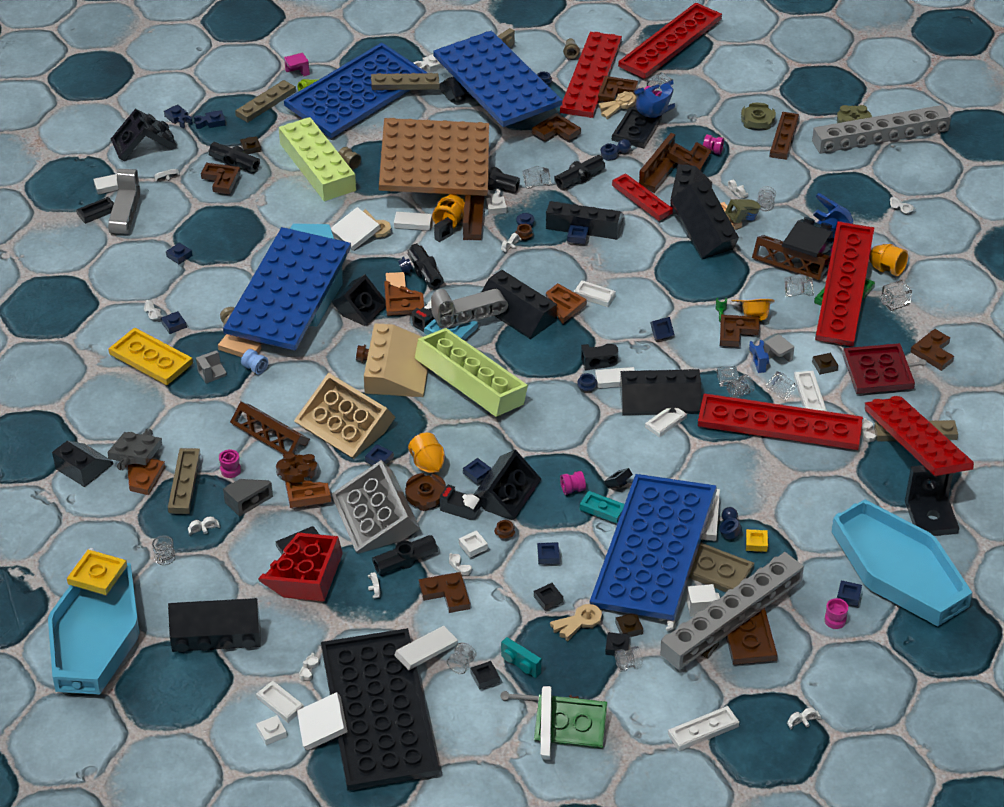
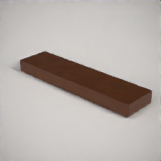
(784, 135)

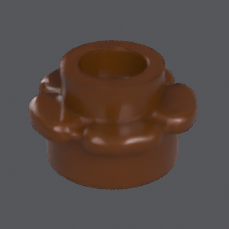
(524, 231)
(362, 353)
(504, 529)

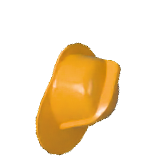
(756, 307)

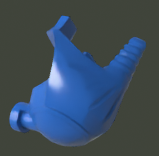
(651, 105)
(835, 214)

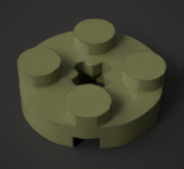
(847, 113)
(751, 120)

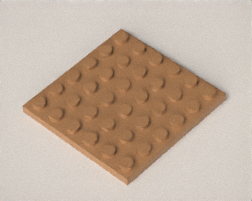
(434, 157)

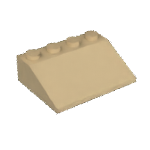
(392, 363)
(344, 416)

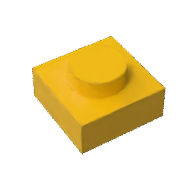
(756, 540)

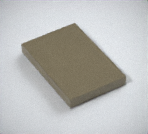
(719, 568)

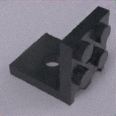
(136, 128)
(930, 500)

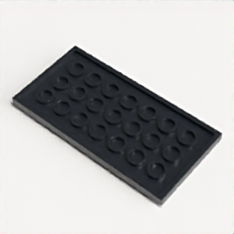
(382, 709)

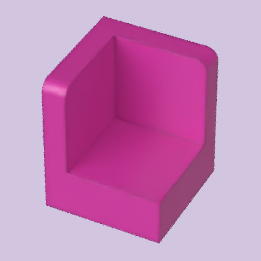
(297, 62)

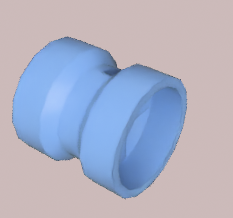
(256, 362)

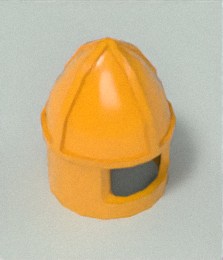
(451, 207)
(889, 258)
(427, 452)

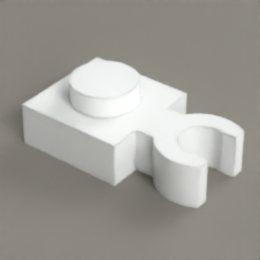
(429, 63)
(495, 203)

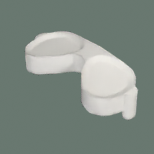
(166, 173)
(513, 240)
(866, 427)
(454, 561)
(375, 587)
(310, 662)

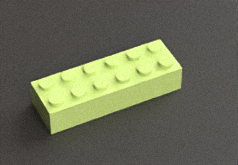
(317, 159)
(471, 372)

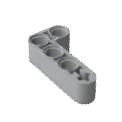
(125, 201)
(466, 309)

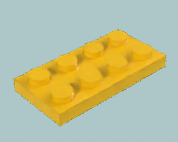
(150, 356)

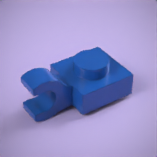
(760, 358)

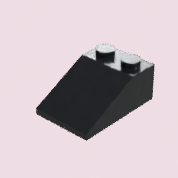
(810, 237)

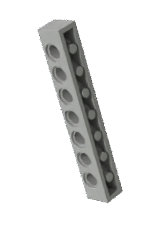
(881, 129)
(731, 610)

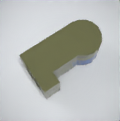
(744, 210)

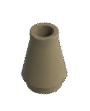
(571, 49)

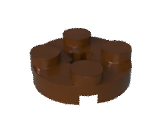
(296, 467)
(420, 499)

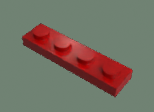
(642, 197)

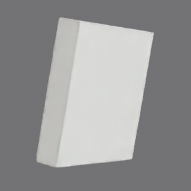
(355, 228)
(322, 721)

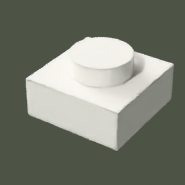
(473, 544)
(271, 730)

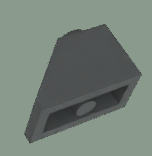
(247, 494)

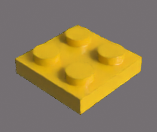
(97, 572)

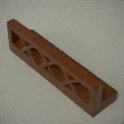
(658, 166)
(473, 217)
(775, 244)
(274, 424)

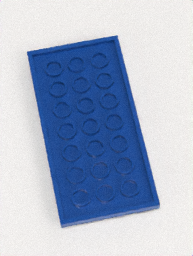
(497, 78)
(347, 94)
(287, 288)
(654, 547)

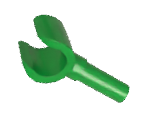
(721, 307)

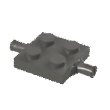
(134, 448)

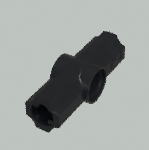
(234, 156)
(579, 172)
(498, 179)
(425, 266)
(405, 554)

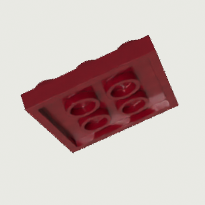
(878, 368)

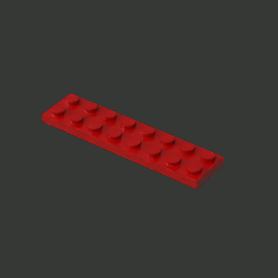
(669, 40)
(589, 74)
(845, 284)
(780, 421)
(918, 436)

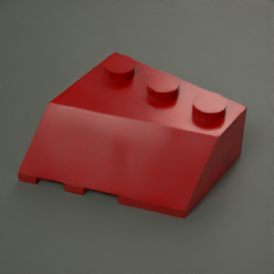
(305, 567)

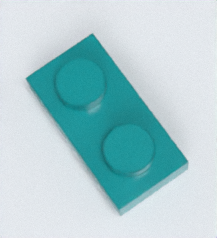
(601, 507)
(521, 657)

